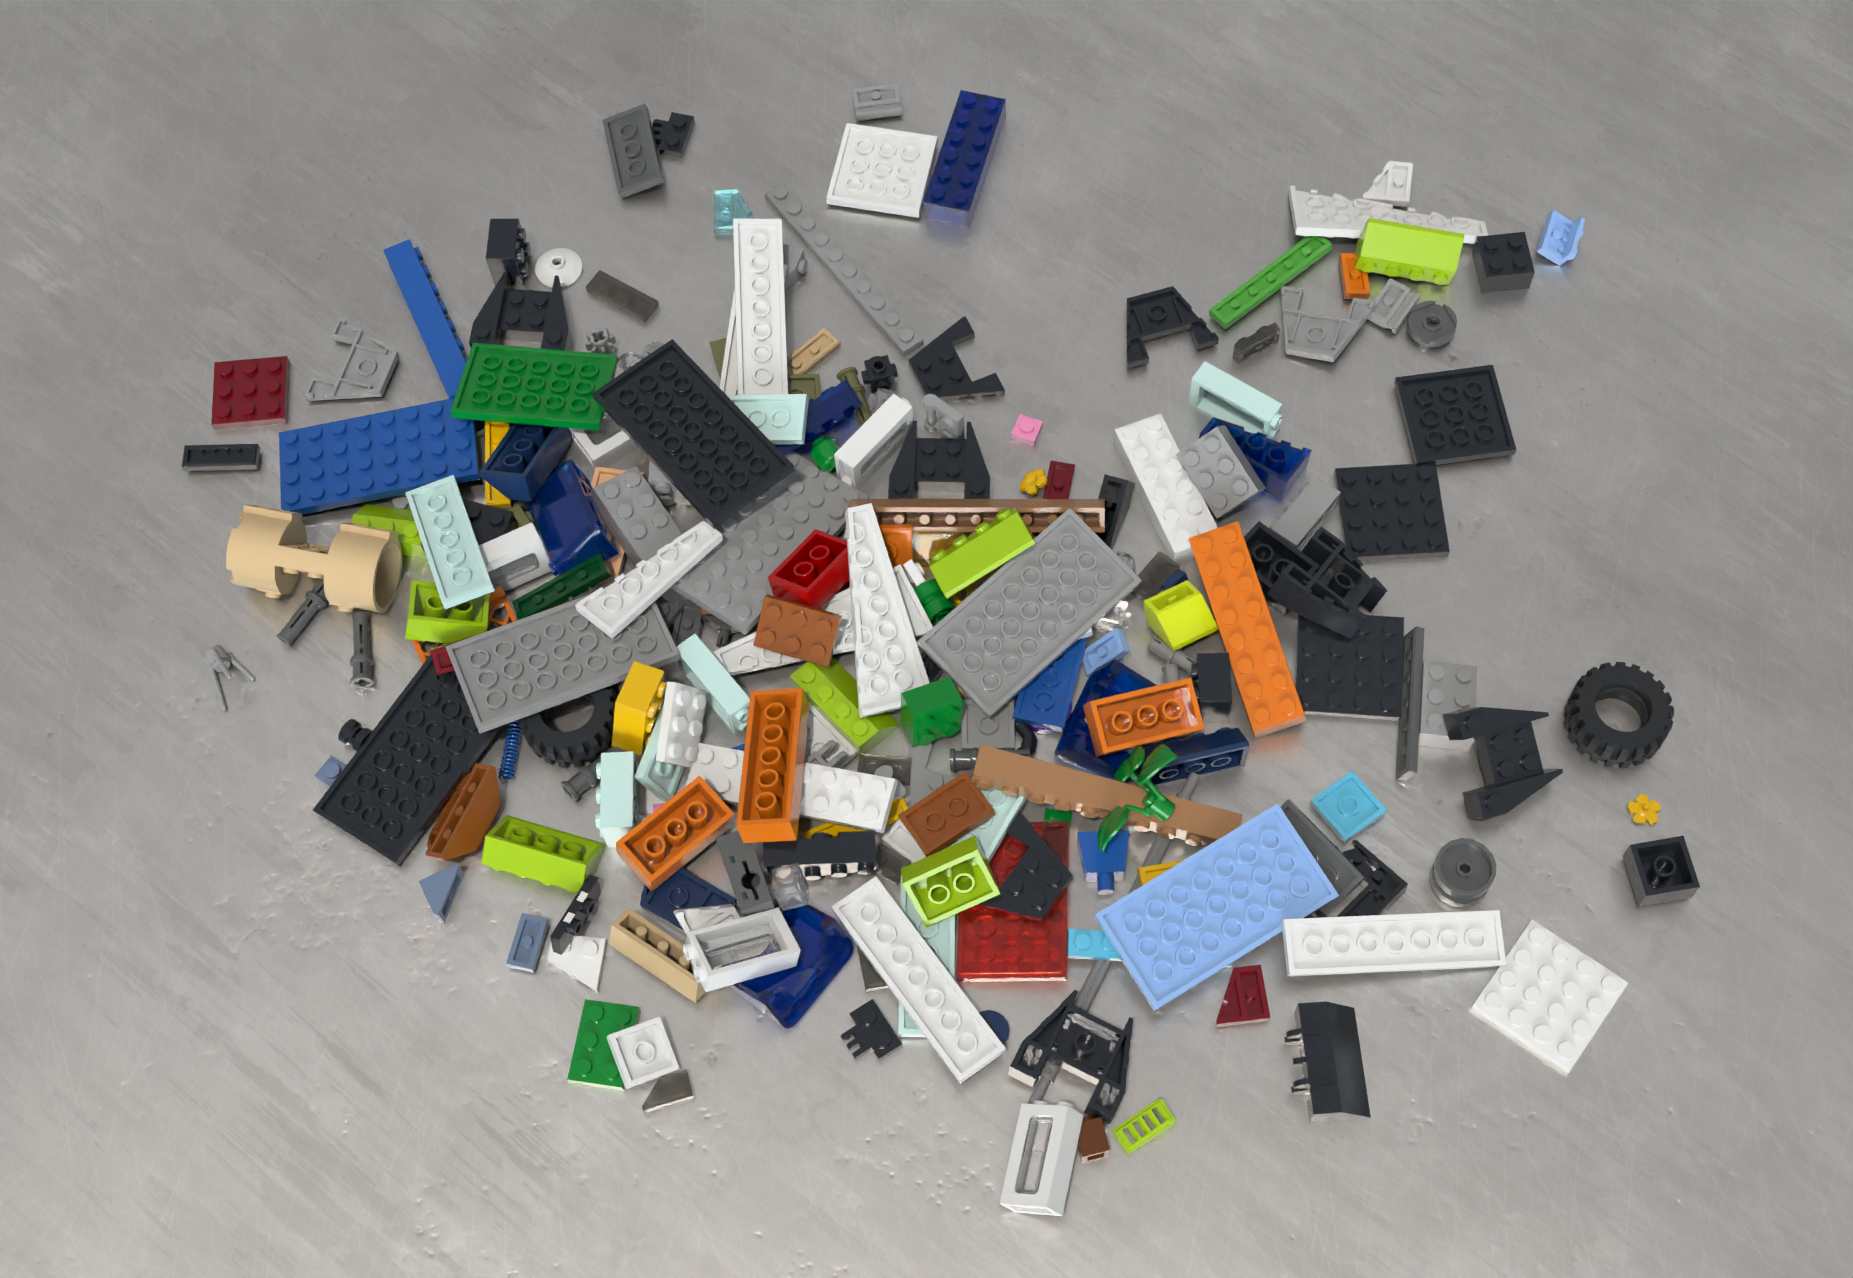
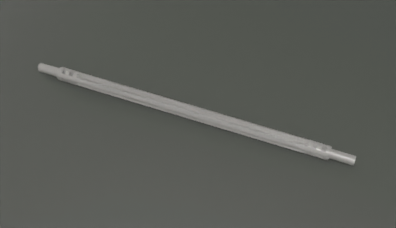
(1100, 967)

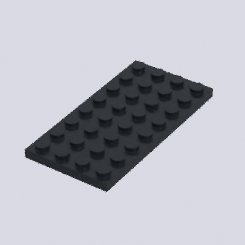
(693, 433)
(406, 766)

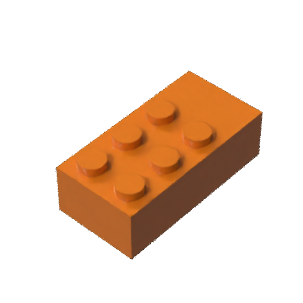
(1143, 717)
(675, 833)

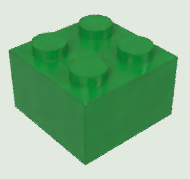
(931, 712)

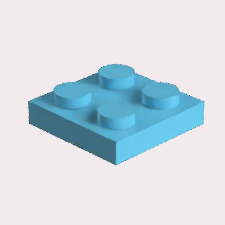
(1348, 806)

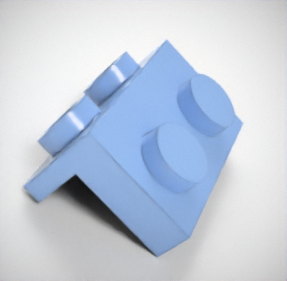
(1560, 238)

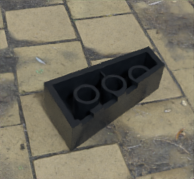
(827, 854)

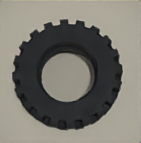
(1635, 689)
(575, 745)

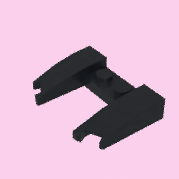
(1380, 887)

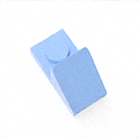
(1106, 649)

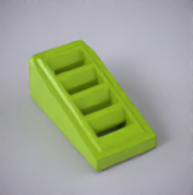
(1138, 1118)

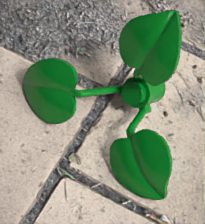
(1153, 801)

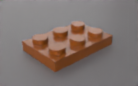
(797, 630)
(946, 814)

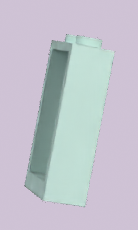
(1234, 401)
(722, 690)

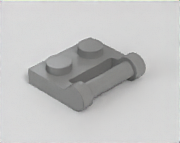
(950, 421)

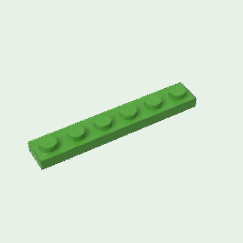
(1269, 280)

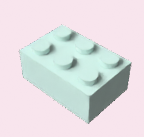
(617, 796)

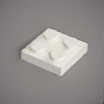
(642, 1052)

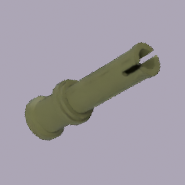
(850, 374)

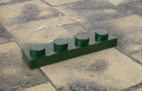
(563, 586)

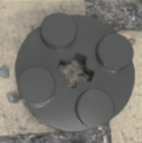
(1429, 336)

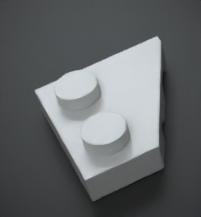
(582, 960)

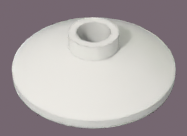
(568, 271)

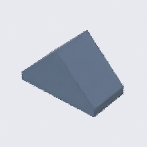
(441, 890)

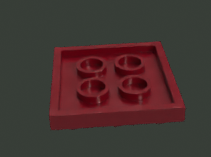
(250, 392)

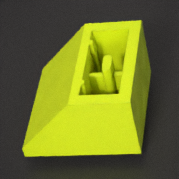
(1179, 615)

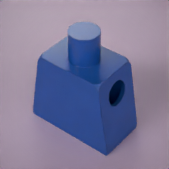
(1100, 865)

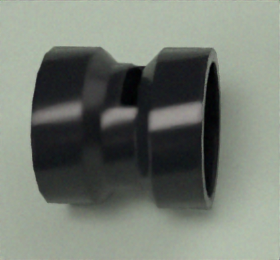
(353, 734)

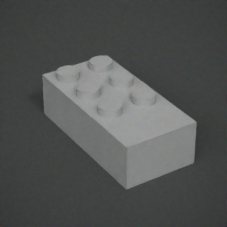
(634, 515)

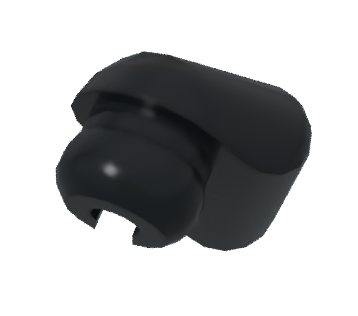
(1028, 737)

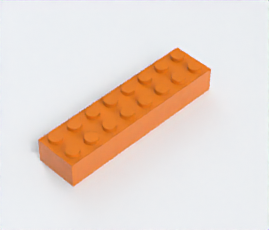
(1247, 630)

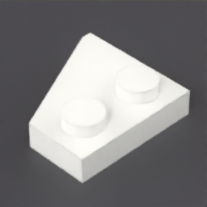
(1392, 184)
(702, 917)

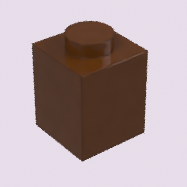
(1092, 1140)

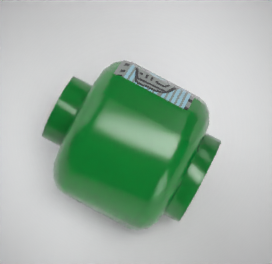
(823, 453)

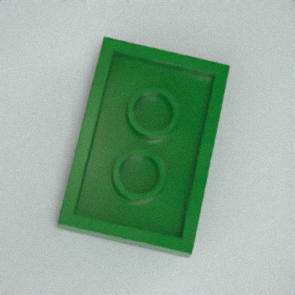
(592, 1057)

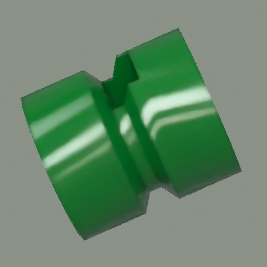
(934, 601)

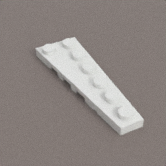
(632, 593)

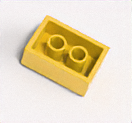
(638, 707)

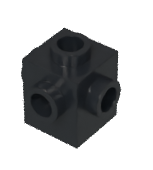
(879, 373)

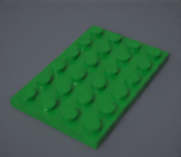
(533, 386)

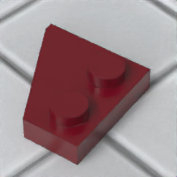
(1244, 998)

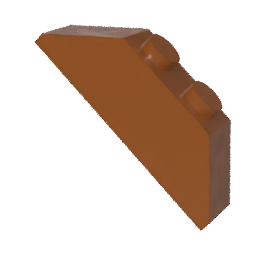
(466, 815)

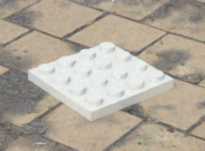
(882, 170)
(1550, 995)

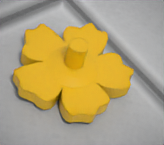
(1033, 481)
(1644, 811)

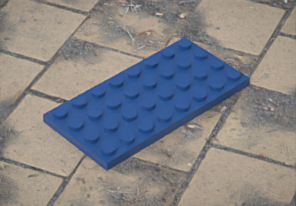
(375, 456)

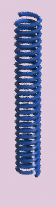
(509, 753)

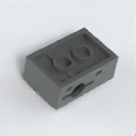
(747, 875)

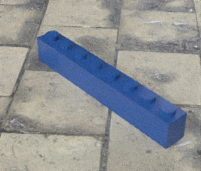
(428, 313)

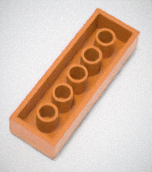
(773, 766)

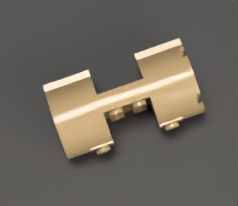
(273, 551)

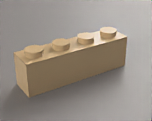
(655, 953)

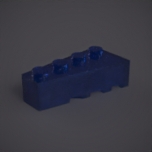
(827, 412)
(1274, 462)

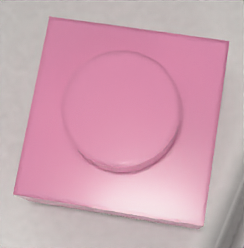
(1027, 430)

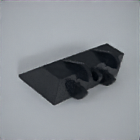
(1329, 1062)

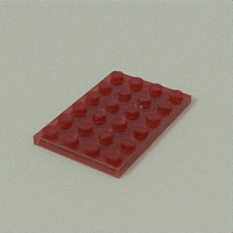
(1010, 947)

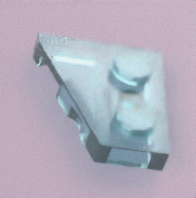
(729, 206)

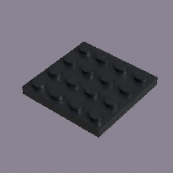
(1454, 415)
(1391, 512)
(1351, 675)

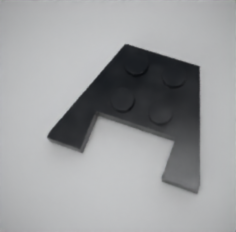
(1159, 315)
(942, 372)
(1036, 879)

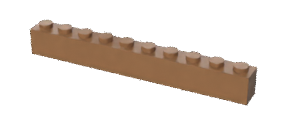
(966, 514)
(1096, 796)

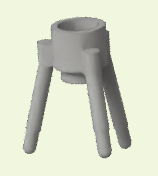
(220, 661)

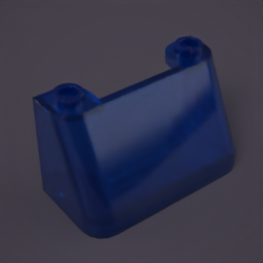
(569, 519)
(1076, 742)
(792, 991)

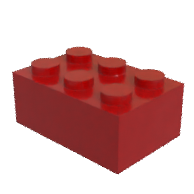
(812, 570)

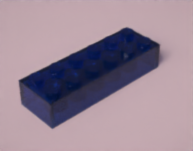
(964, 159)

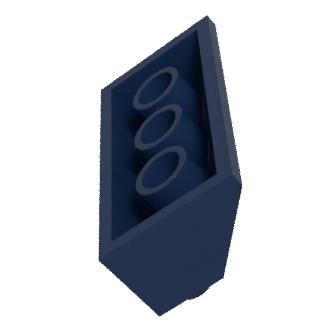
(525, 459)
(1202, 755)

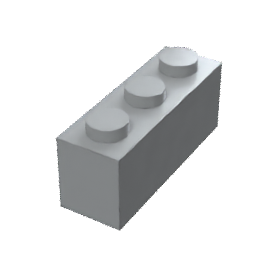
(1306, 513)

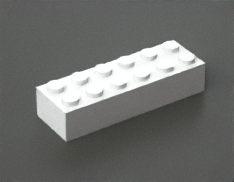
(1163, 485)

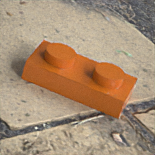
(1354, 281)

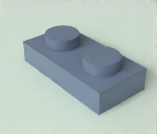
(527, 942)

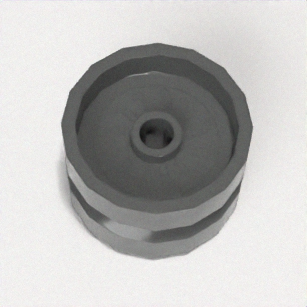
(1462, 872)

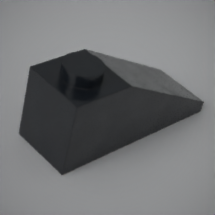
(1117, 498)

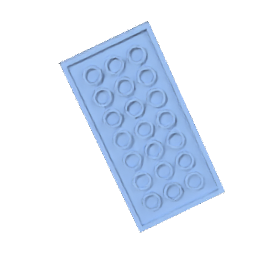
(1215, 906)

